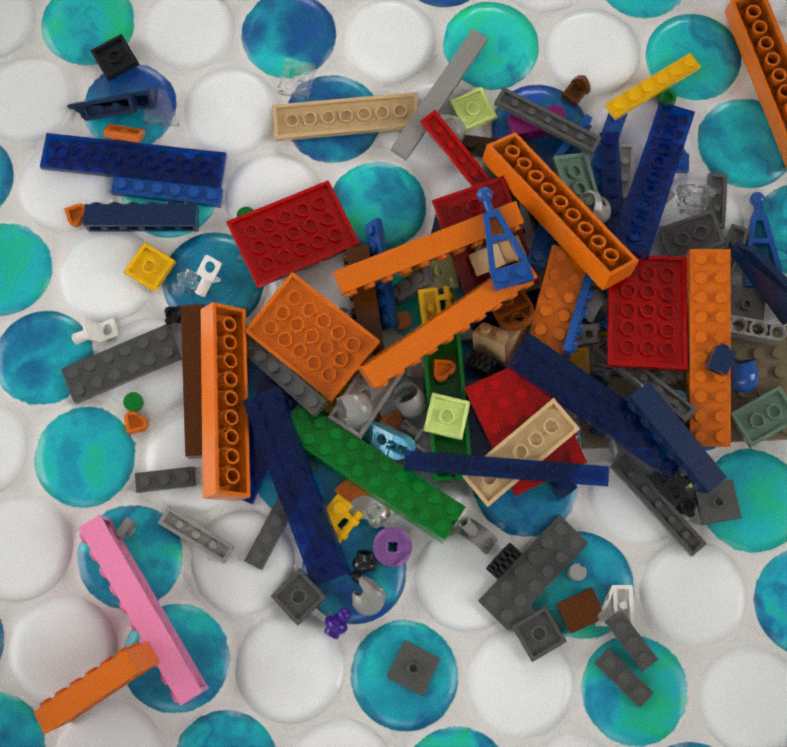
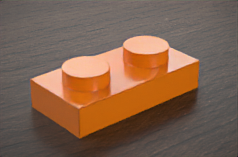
(119, 132)

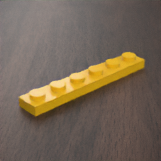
(652, 86)

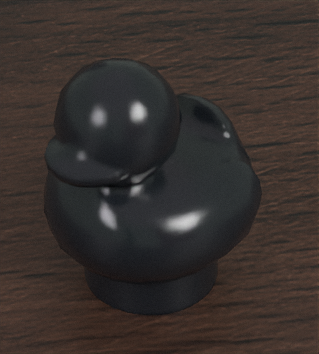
(363, 563)

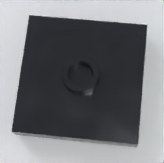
(114, 57)

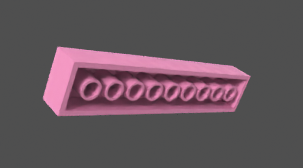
(143, 609)

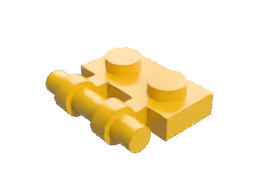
(430, 301)
(337, 510)

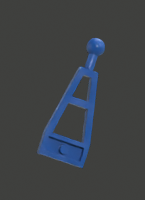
(757, 200)
(512, 274)

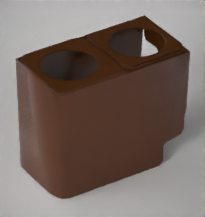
(579, 610)

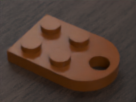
(515, 308)

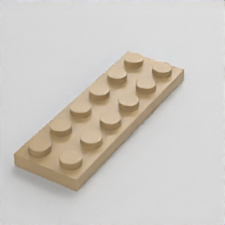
(530, 441)

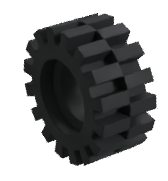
(483, 364)
(503, 560)

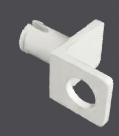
(207, 278)
(95, 332)

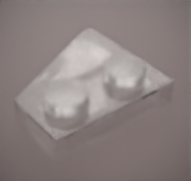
(163, 113)

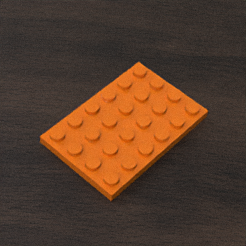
(312, 336)

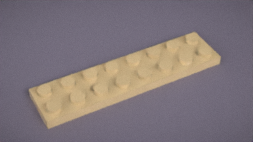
(343, 116)

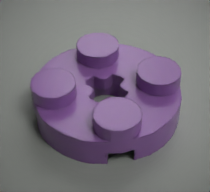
(381, 545)

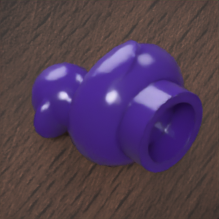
(336, 623)

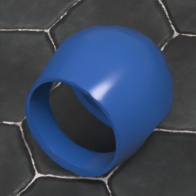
(744, 376)

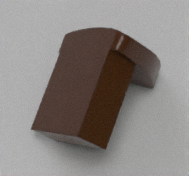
(577, 90)

